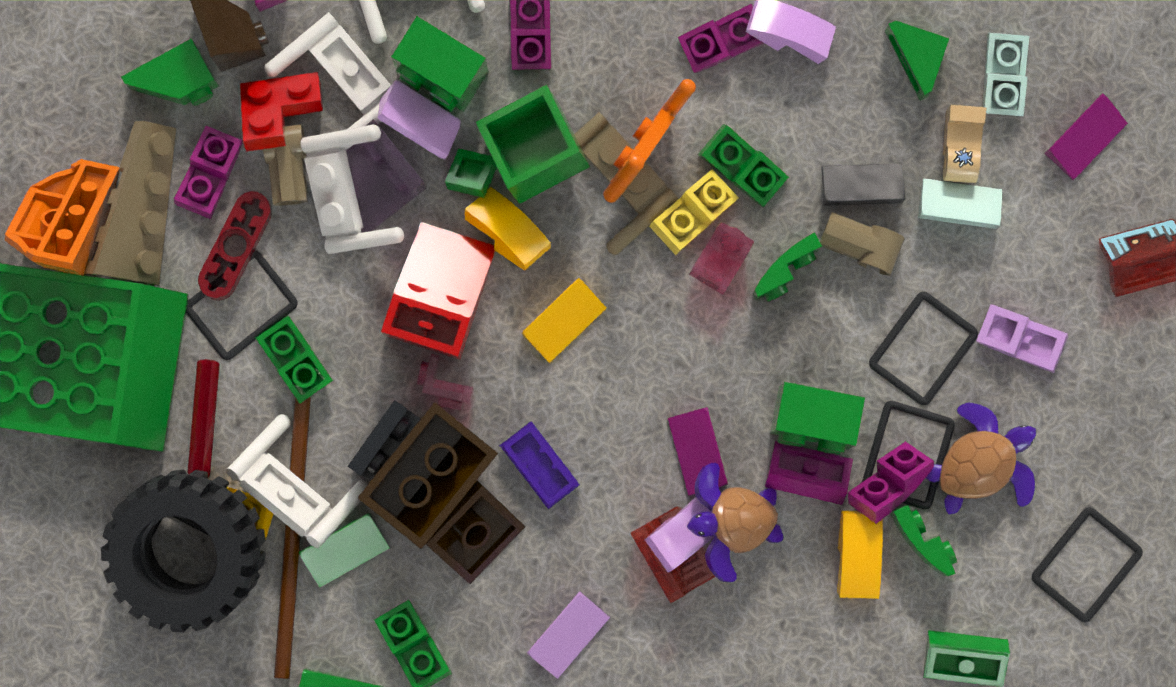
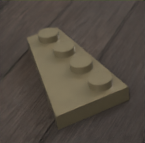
(135, 227)

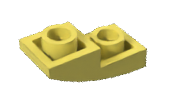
(693, 212)

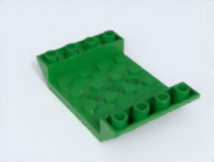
(112, 363)

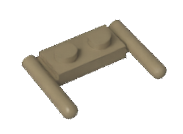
(645, 194)

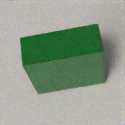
(470, 173)

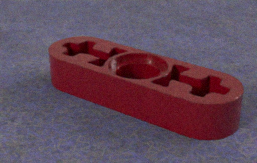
(213, 268)

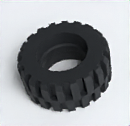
(143, 580)

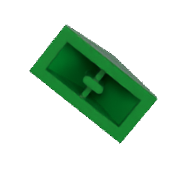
(918, 53)

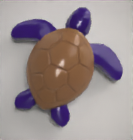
(984, 461)
(736, 519)

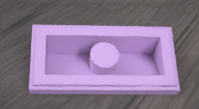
(418, 119)
(568, 635)

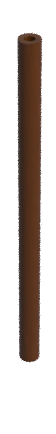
(291, 548)

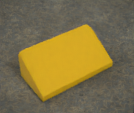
(564, 320)

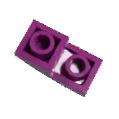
(530, 34)
(719, 40)
(208, 172)
(894, 482)

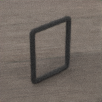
(898, 327)
(252, 337)
(942, 453)
(1113, 584)

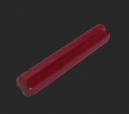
(203, 416)

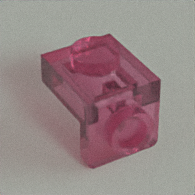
(722, 257)
(449, 394)

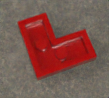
(269, 101)

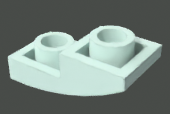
(1005, 74)

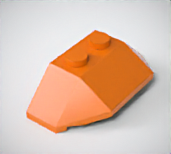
(63, 215)

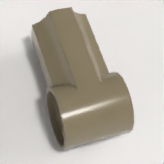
(287, 169)
(867, 244)

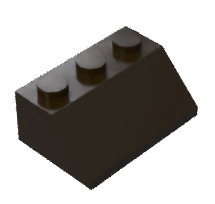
(427, 475)

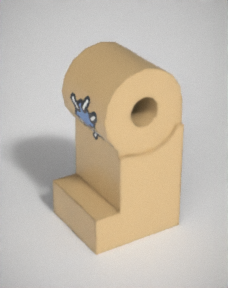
(963, 143)

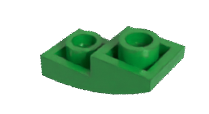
(743, 165)
(778, 275)
(294, 359)
(932, 551)
(412, 645)

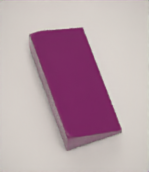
(1086, 137)
(695, 446)
(809, 473)

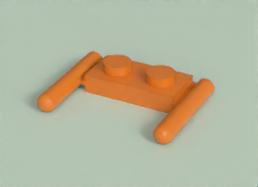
(648, 135)

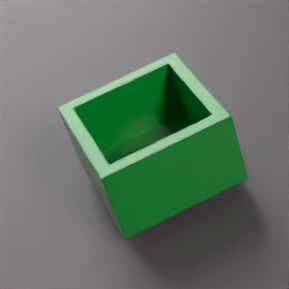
(440, 65)
(532, 144)
(817, 417)

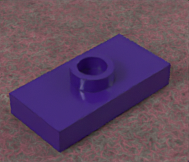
(539, 465)

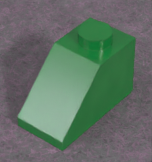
(175, 76)

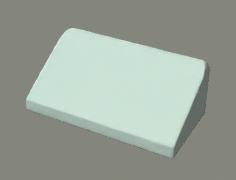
(960, 203)

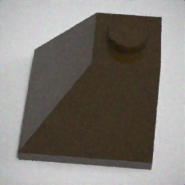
(229, 33)
(475, 533)

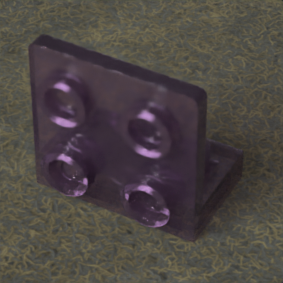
(381, 180)

